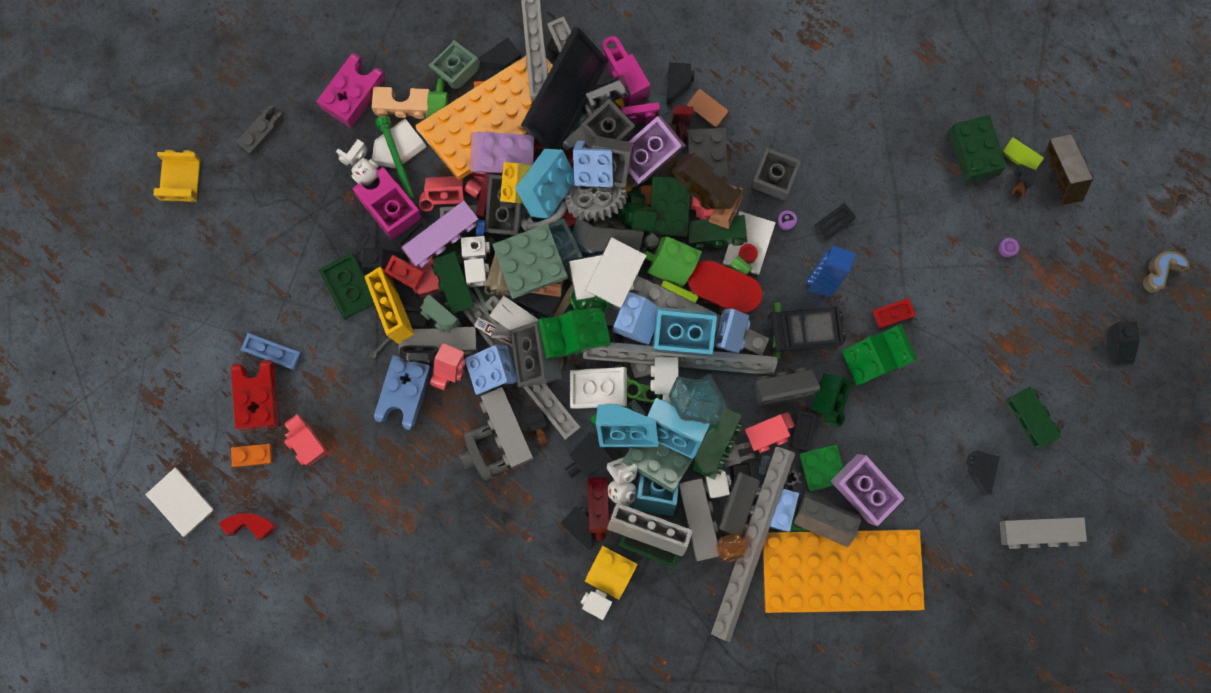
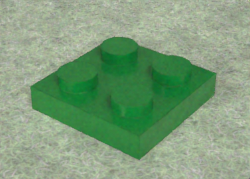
(820, 467)

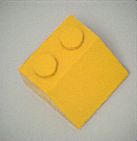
(610, 572)

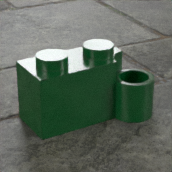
(637, 214)
(832, 399)

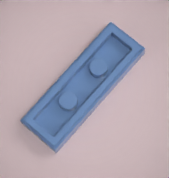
(271, 351)

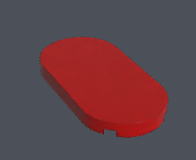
(725, 287)

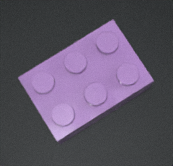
(493, 149)
(653, 149)
(867, 489)

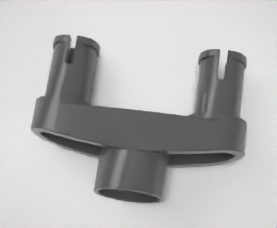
(472, 456)

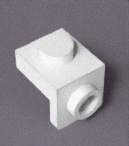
(356, 153)
(621, 472)

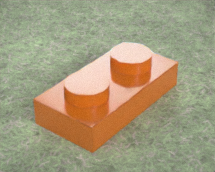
(251, 455)

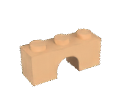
(384, 103)

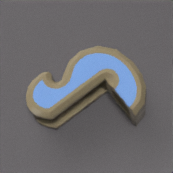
(1159, 269)

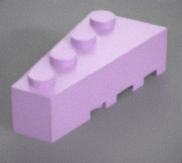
(440, 233)

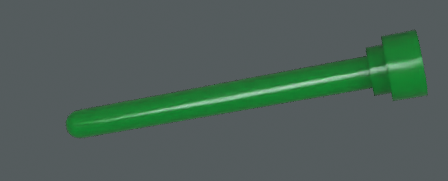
(384, 124)

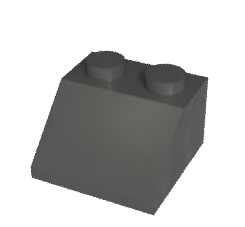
(622, 157)

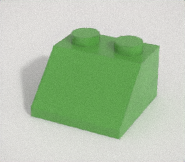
(674, 261)

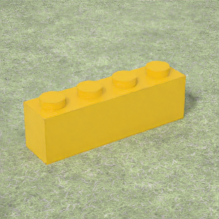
(389, 305)

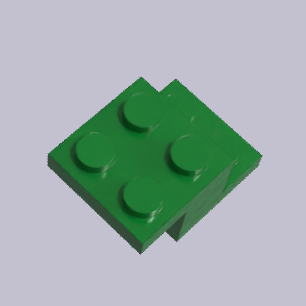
(574, 332)
(879, 355)

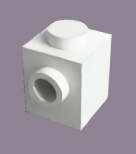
(475, 247)
(476, 271)
(719, 486)
(596, 603)

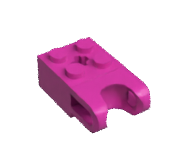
(626, 64)
(350, 86)
(386, 199)

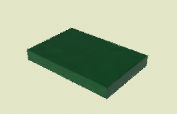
(347, 286)

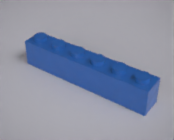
(830, 271)

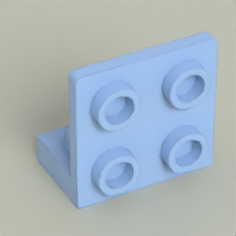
(592, 166)
(491, 368)

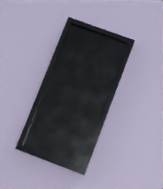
(565, 91)

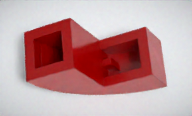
(258, 525)

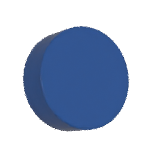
(480, 227)

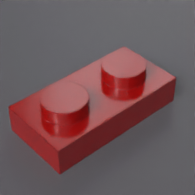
(404, 272)
(893, 313)

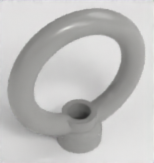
(528, 224)

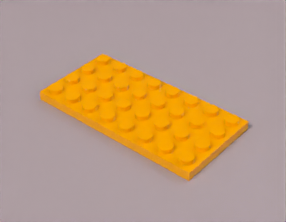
(491, 107)
(823, 576)

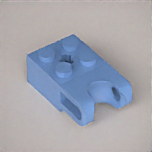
(403, 396)

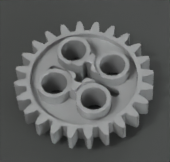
(595, 201)

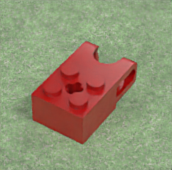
(252, 392)

